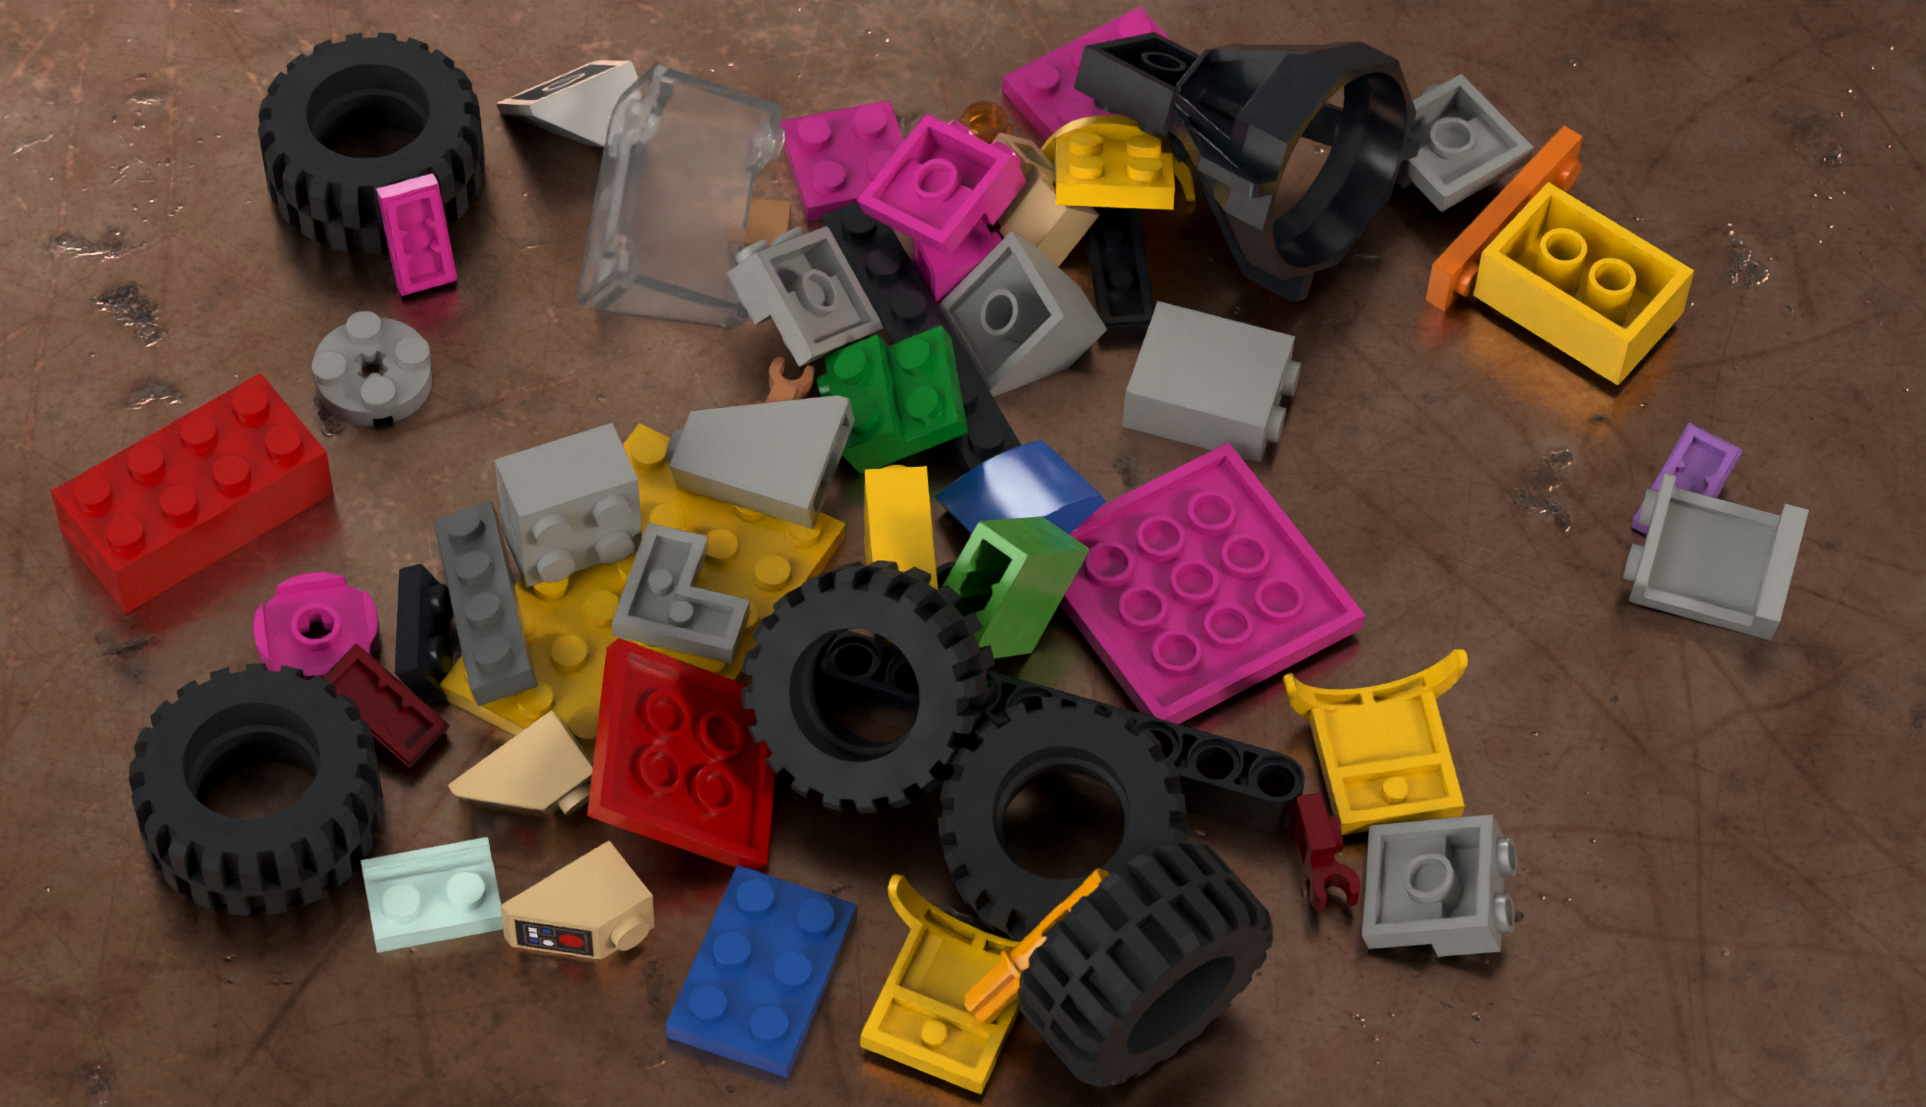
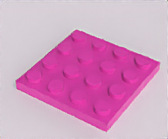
(1202, 588)

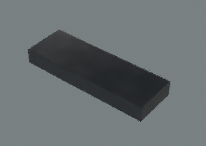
(1119, 273)

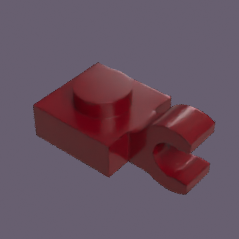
(1316, 842)

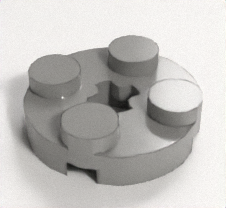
(366, 342)

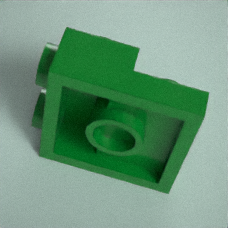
(899, 396)

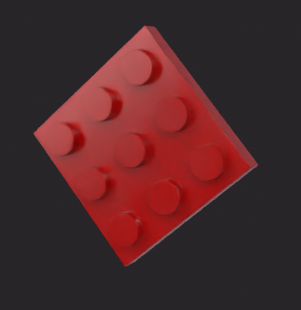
(680, 758)

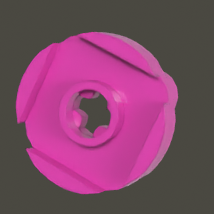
(308, 600)

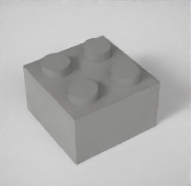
(569, 505)

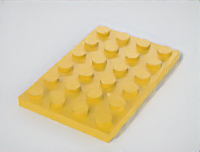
(572, 618)

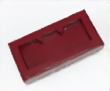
(397, 718)

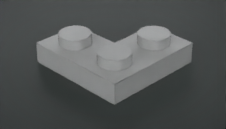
(665, 606)

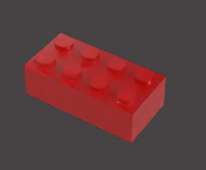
(192, 492)

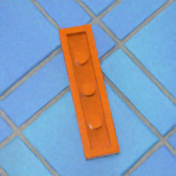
(1458, 266)

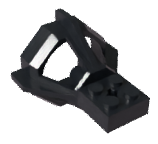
(1237, 123)

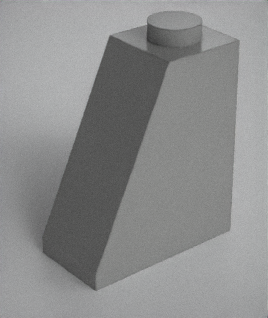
(764, 455)

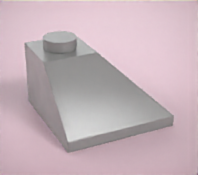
(575, 102)
(1020, 316)

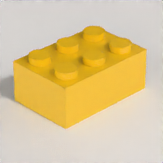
(1583, 283)

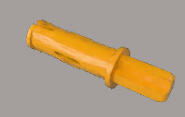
(1001, 984)

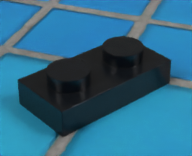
(423, 633)

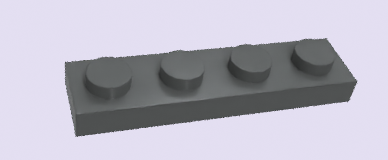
(485, 603)

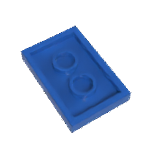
(761, 971)

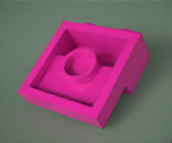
(943, 184)

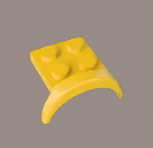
(1114, 165)
(1384, 747)
(922, 1005)

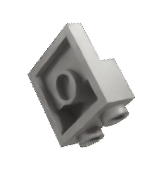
(1462, 144)
(806, 292)
(1439, 885)

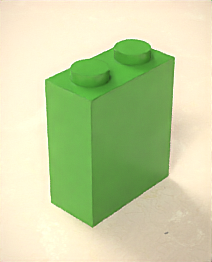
(1014, 580)

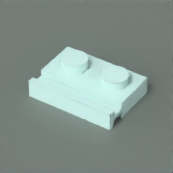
(432, 894)

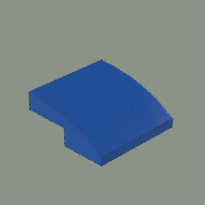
(1019, 485)

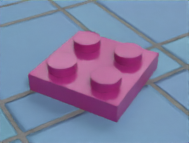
(839, 154)

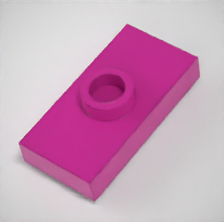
(417, 234)

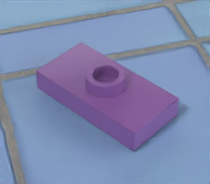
(1699, 463)

